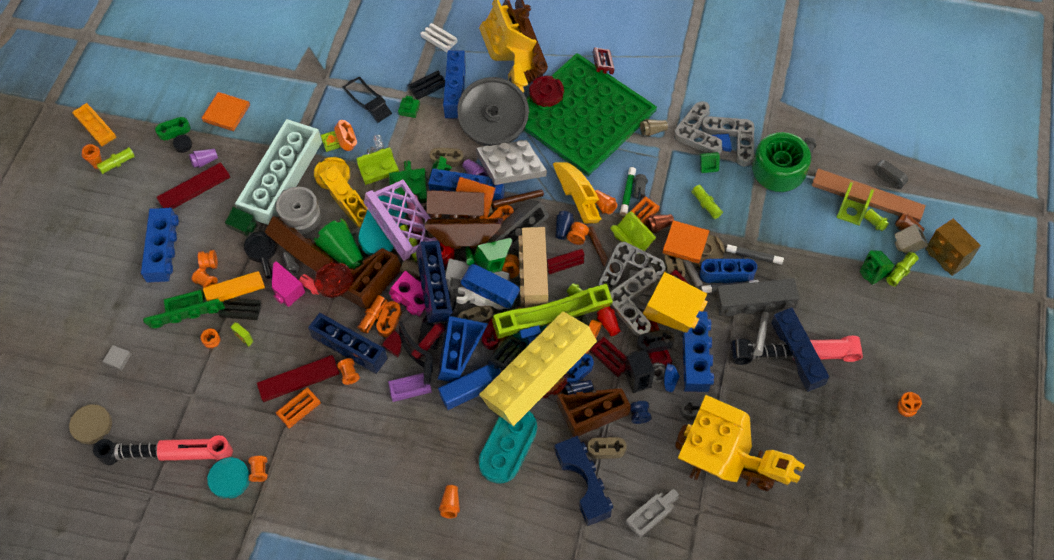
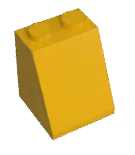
(675, 304)

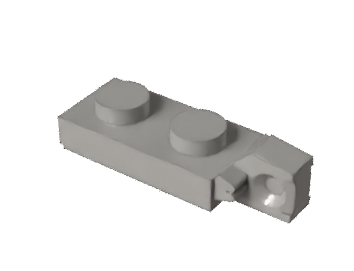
(652, 512)

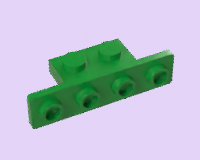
(182, 307)

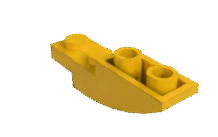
(578, 186)
(344, 195)

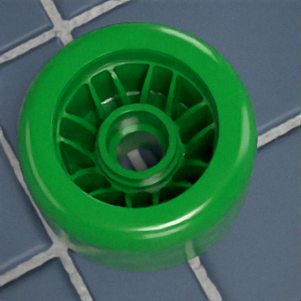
(781, 162)

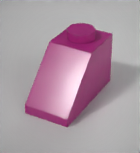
(285, 285)

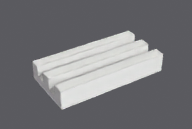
(441, 35)

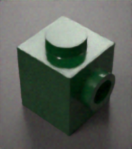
(240, 221)

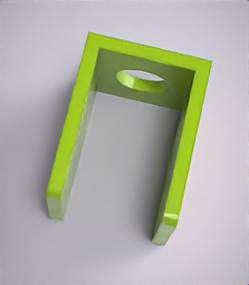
(860, 208)

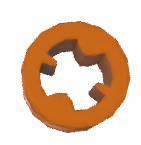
(206, 334)

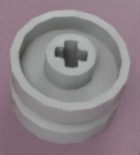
(299, 209)

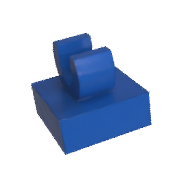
(529, 333)

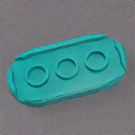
(371, 235)
(507, 448)

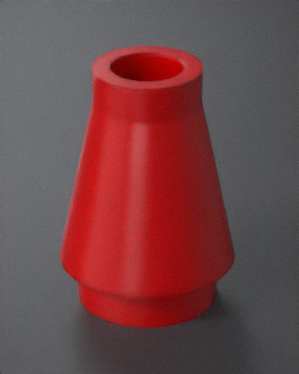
(609, 321)

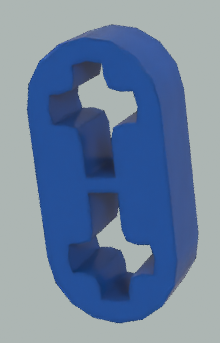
(583, 371)

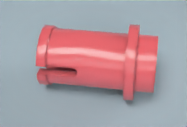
(308, 283)

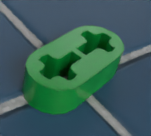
(172, 128)

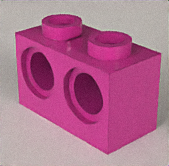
(407, 299)

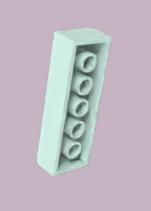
(279, 169)

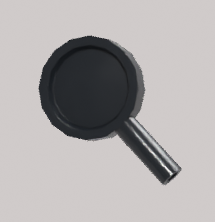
(261, 248)

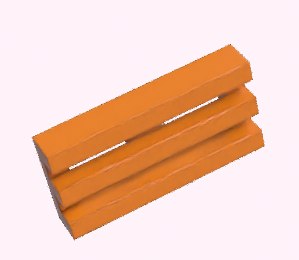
(653, 211)
(304, 411)

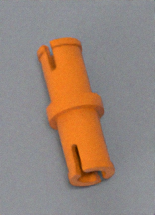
(372, 314)

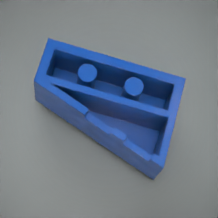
(458, 346)

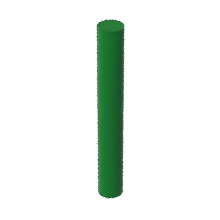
(469, 255)

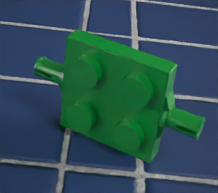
(414, 179)

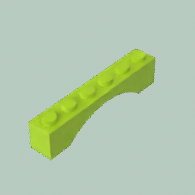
(576, 305)

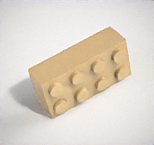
(533, 267)

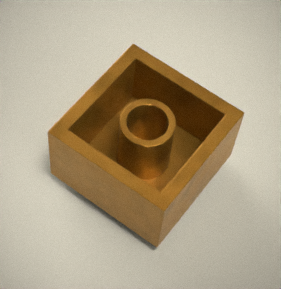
(952, 247)

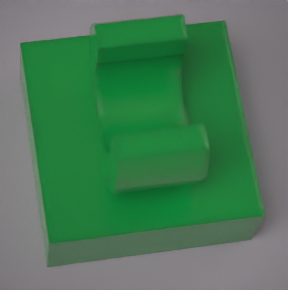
(409, 107)
(709, 162)
(441, 164)

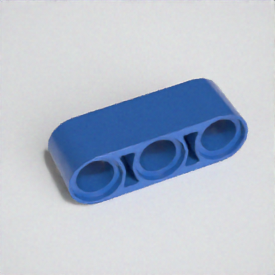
(719, 274)
(490, 286)

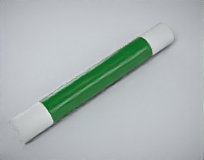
(628, 190)

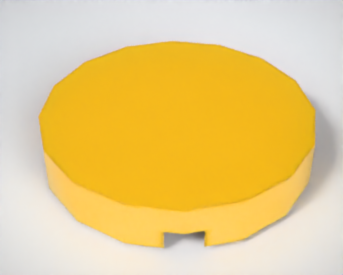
(329, 162)

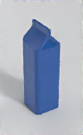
(467, 387)

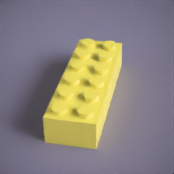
(538, 368)

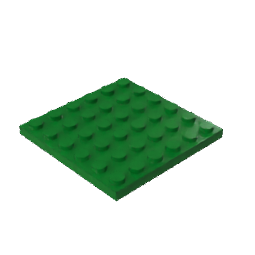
(590, 118)

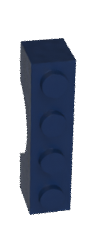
(807, 360)
(573, 457)

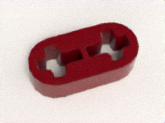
(489, 331)

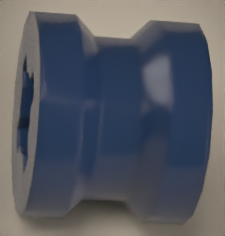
(640, 412)

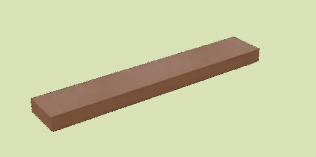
(860, 192)

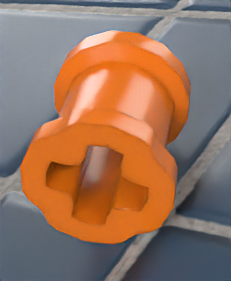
(202, 278)
(348, 371)
(257, 468)

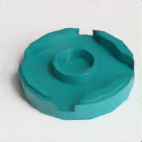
(228, 478)

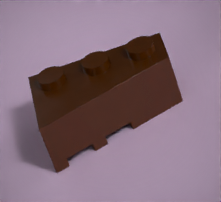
(455, 204)
(372, 278)
(592, 410)

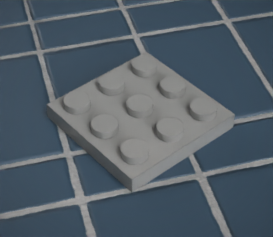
(511, 162)

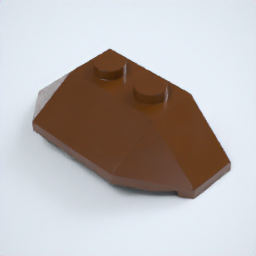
(463, 231)

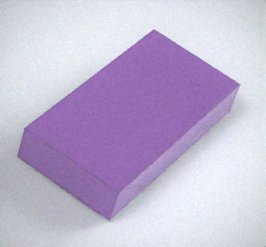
(408, 387)

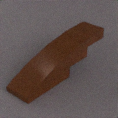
(297, 244)

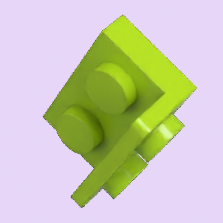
(377, 165)
(633, 232)

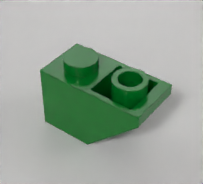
(492, 255)
(876, 266)

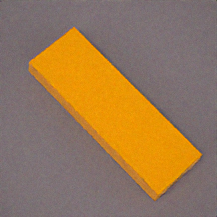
(94, 124)
(234, 287)

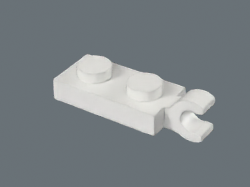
(475, 299)

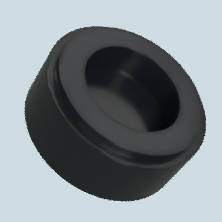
(182, 143)

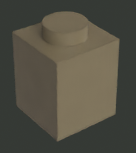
(910, 239)

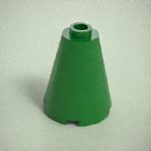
(339, 244)

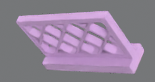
(388, 222)

